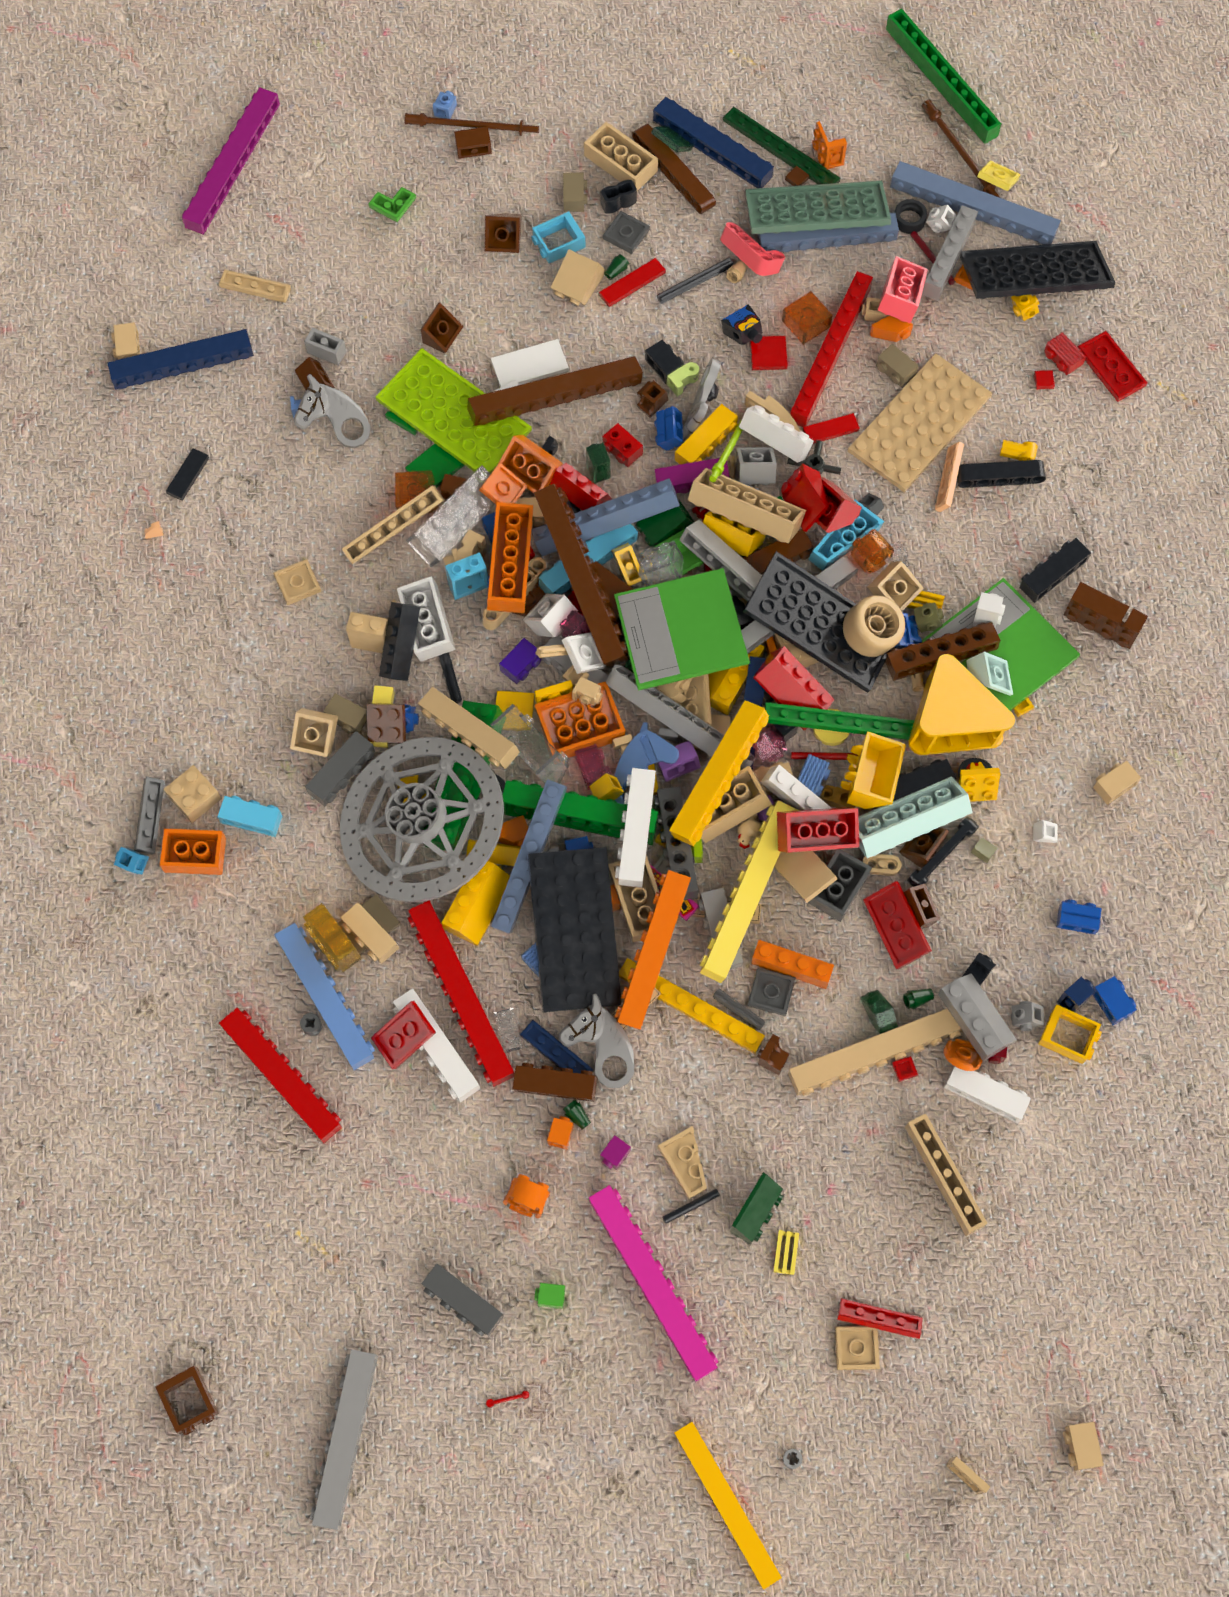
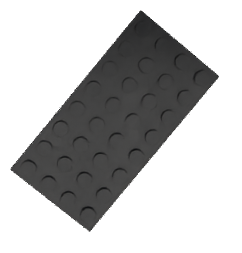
(1036, 269)
(811, 619)
(574, 929)

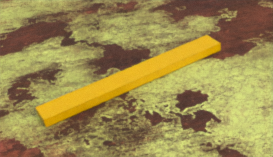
(728, 1505)

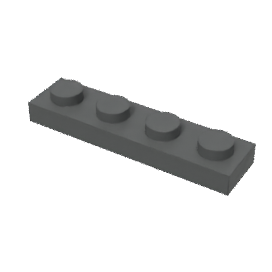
(149, 815)

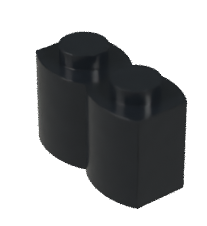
(618, 196)

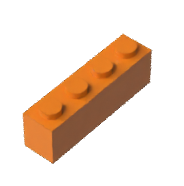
(792, 964)

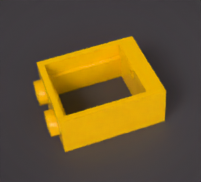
(1079, 1020)

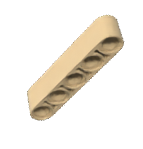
(533, 578)

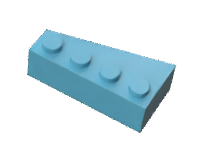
(840, 541)

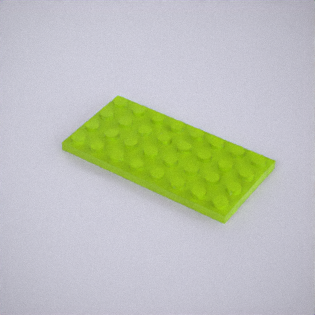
(436, 403)

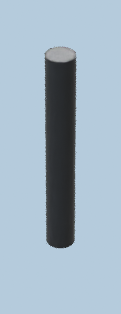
(691, 1206)

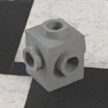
(1027, 1015)

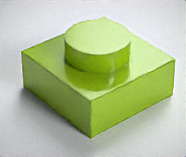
(697, 851)

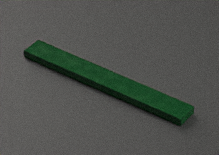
(779, 147)

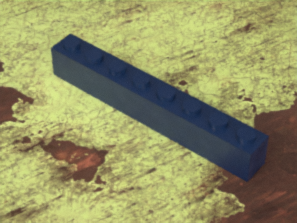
(714, 143)
(180, 359)

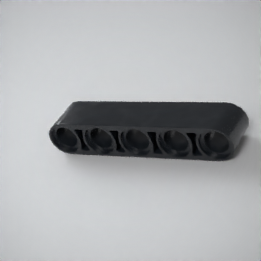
(1001, 473)

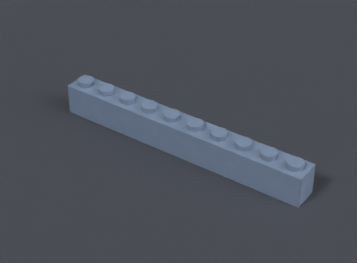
(990, 208)

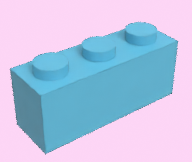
(250, 815)

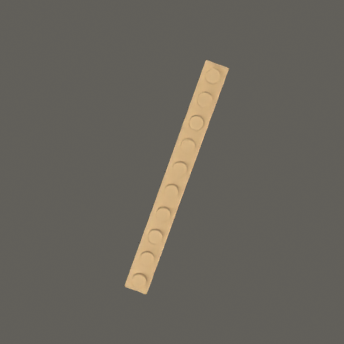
(873, 1051)

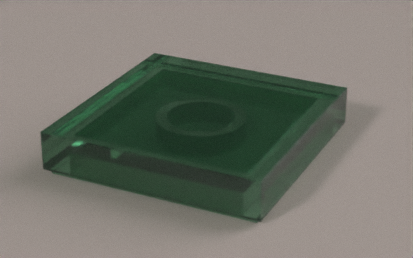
(672, 139)

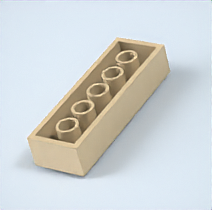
(747, 506)

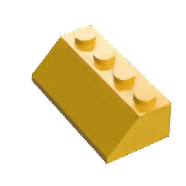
(728, 684)
(476, 904)

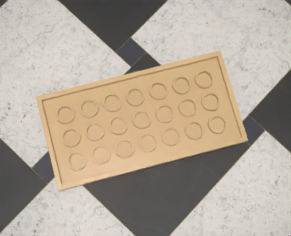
(919, 422)

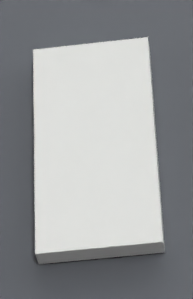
(530, 363)

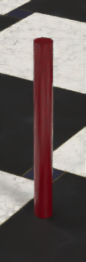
(928, 252)

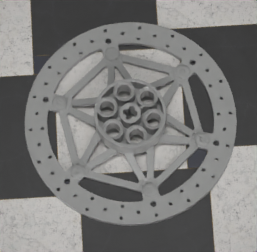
(422, 808)

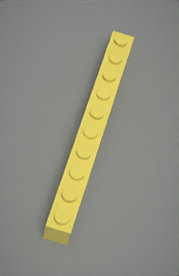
(744, 898)

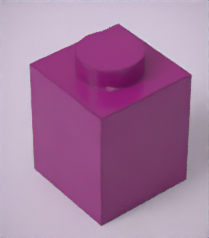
(614, 1153)

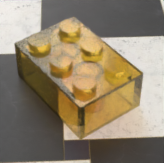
(331, 938)

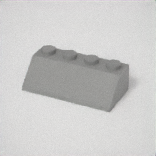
(976, 1016)

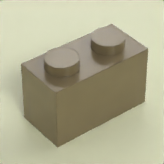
(573, 192)
(897, 365)
(350, 715)

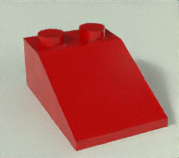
(806, 492)

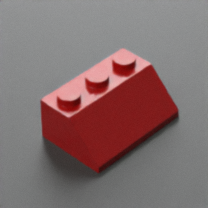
(578, 487)

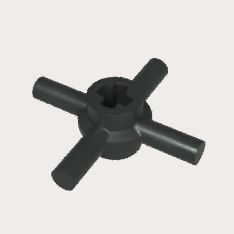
(816, 462)

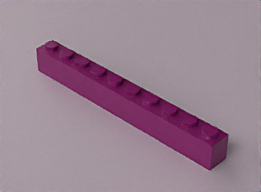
(230, 161)

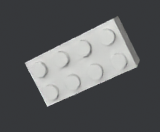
(433, 631)

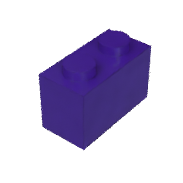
(520, 661)

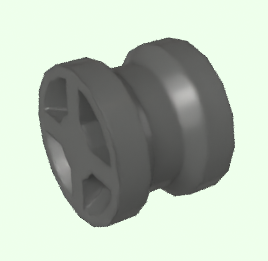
(311, 1028)

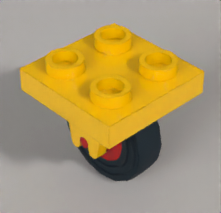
(979, 779)

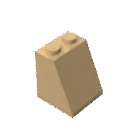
(577, 278)
(366, 631)

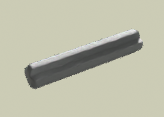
(739, 1009)

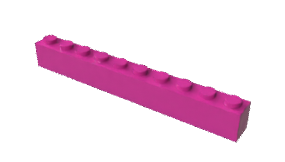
(653, 1284)

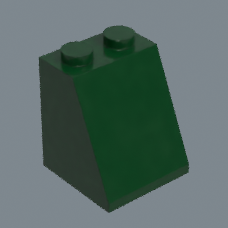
(664, 525)

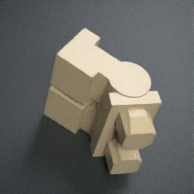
(471, 544)

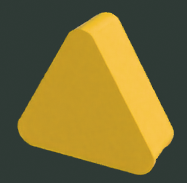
(957, 712)

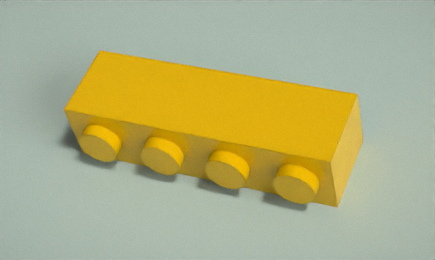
(707, 436)

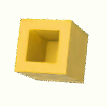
(606, 788)

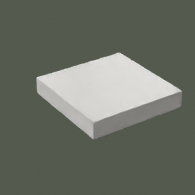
(583, 653)

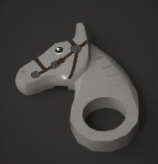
(327, 401)
(699, 406)
(600, 1027)

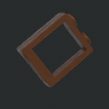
(174, 1383)

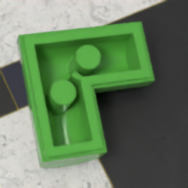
(395, 207)

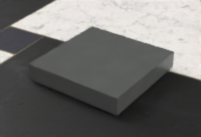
(626, 232)
(771, 991)

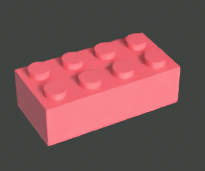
(903, 290)

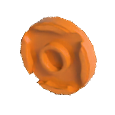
(962, 1055)

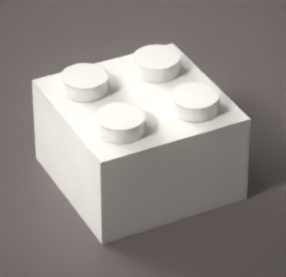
(548, 614)

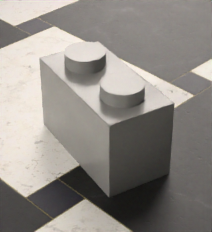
(325, 346)

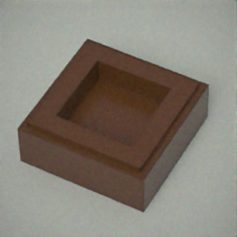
(796, 177)

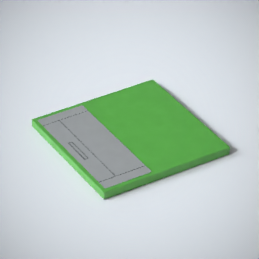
(681, 629)
(1027, 642)

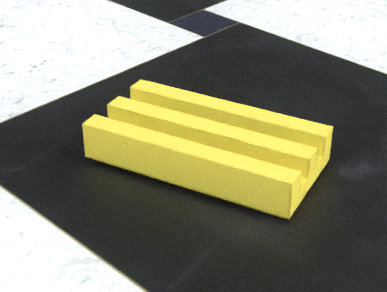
(788, 1234)

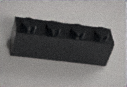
(1054, 570)
(399, 641)
(922, 778)

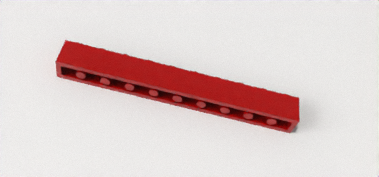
(831, 349)
(461, 993)

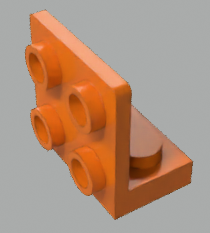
(829, 153)

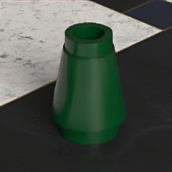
(616, 267)
(916, 998)
(577, 1114)

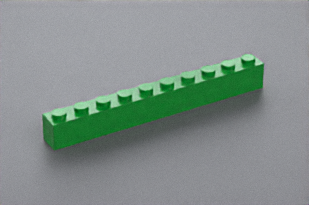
(943, 76)

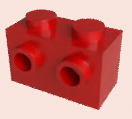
(622, 445)

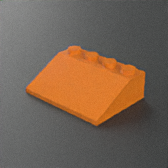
(575, 725)

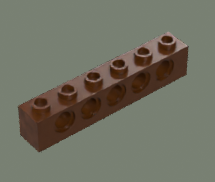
(900, 669)

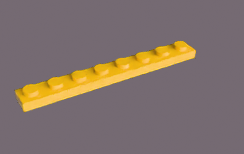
(702, 1012)

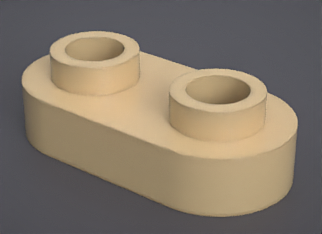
(881, 864)

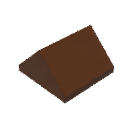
(440, 329)
(923, 848)

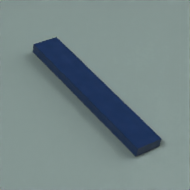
(754, 691)

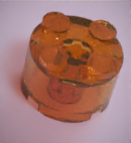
(871, 551)

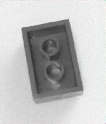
(840, 895)

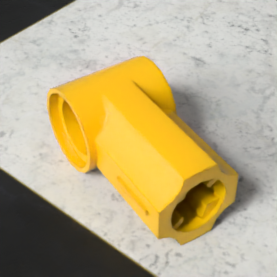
(1019, 451)

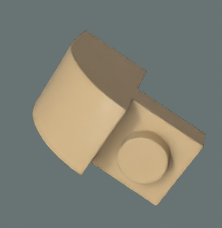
(675, 689)

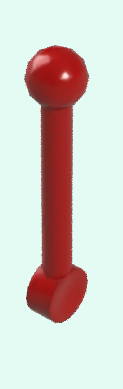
(490, 1402)

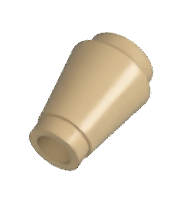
(736, 271)

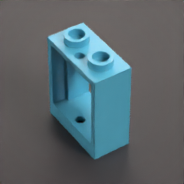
(552, 226)
(459, 580)

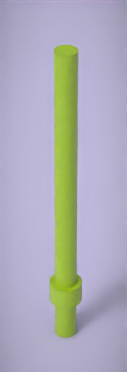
(718, 467)

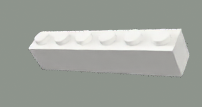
(636, 827)
(442, 1054)

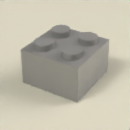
(756, 465)

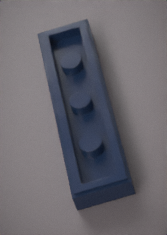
(552, 1048)

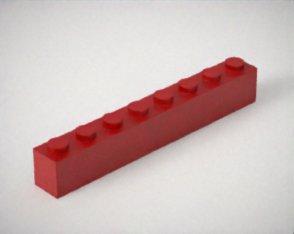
(280, 1075)

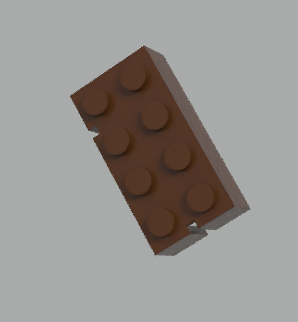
(1104, 615)

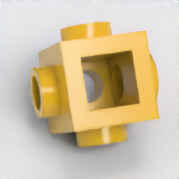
(1025, 306)

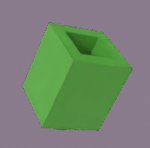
(550, 1295)

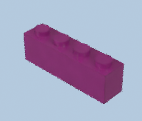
(684, 474)

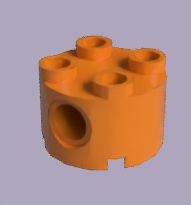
(526, 1196)

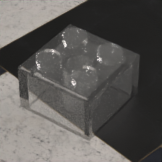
(661, 564)

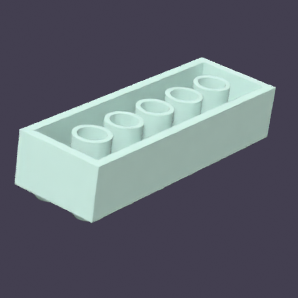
(912, 816)

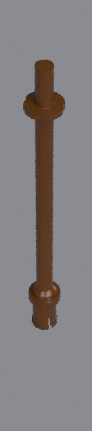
(935, 116)
(421, 119)

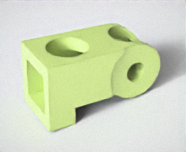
(683, 376)

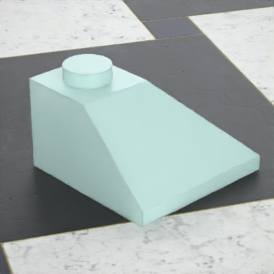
(991, 672)

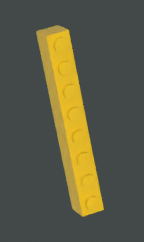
(719, 773)

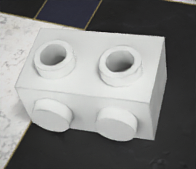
(989, 609)

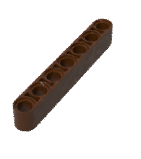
(675, 170)

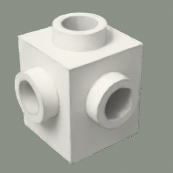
(941, 218)

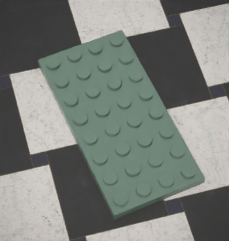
(817, 207)

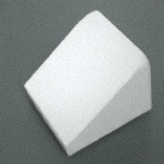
(1045, 832)

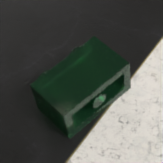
(598, 462)

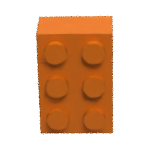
(530, 463)
(193, 851)

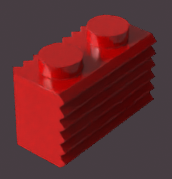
(1064, 354)

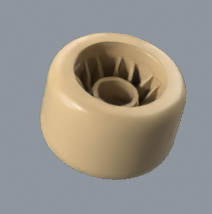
(874, 626)

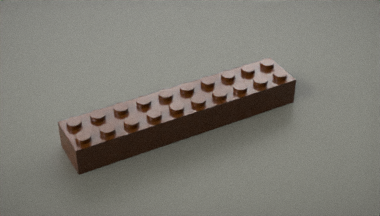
(582, 576)

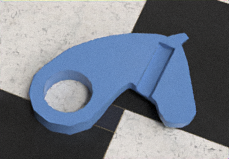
(641, 752)

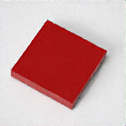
(769, 353)

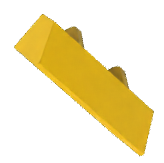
(873, 771)

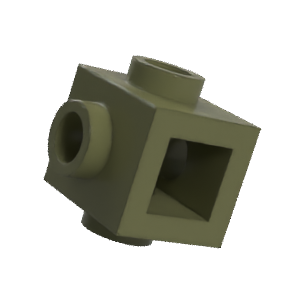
(928, 617)

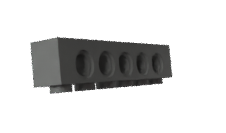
(673, 799)

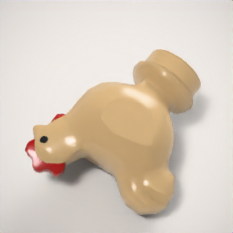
(748, 831)

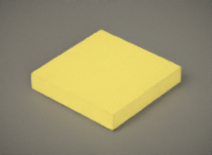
(998, 175)

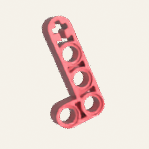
(750, 252)

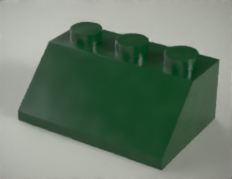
(757, 1209)

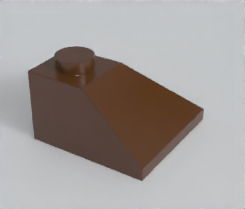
(503, 232)

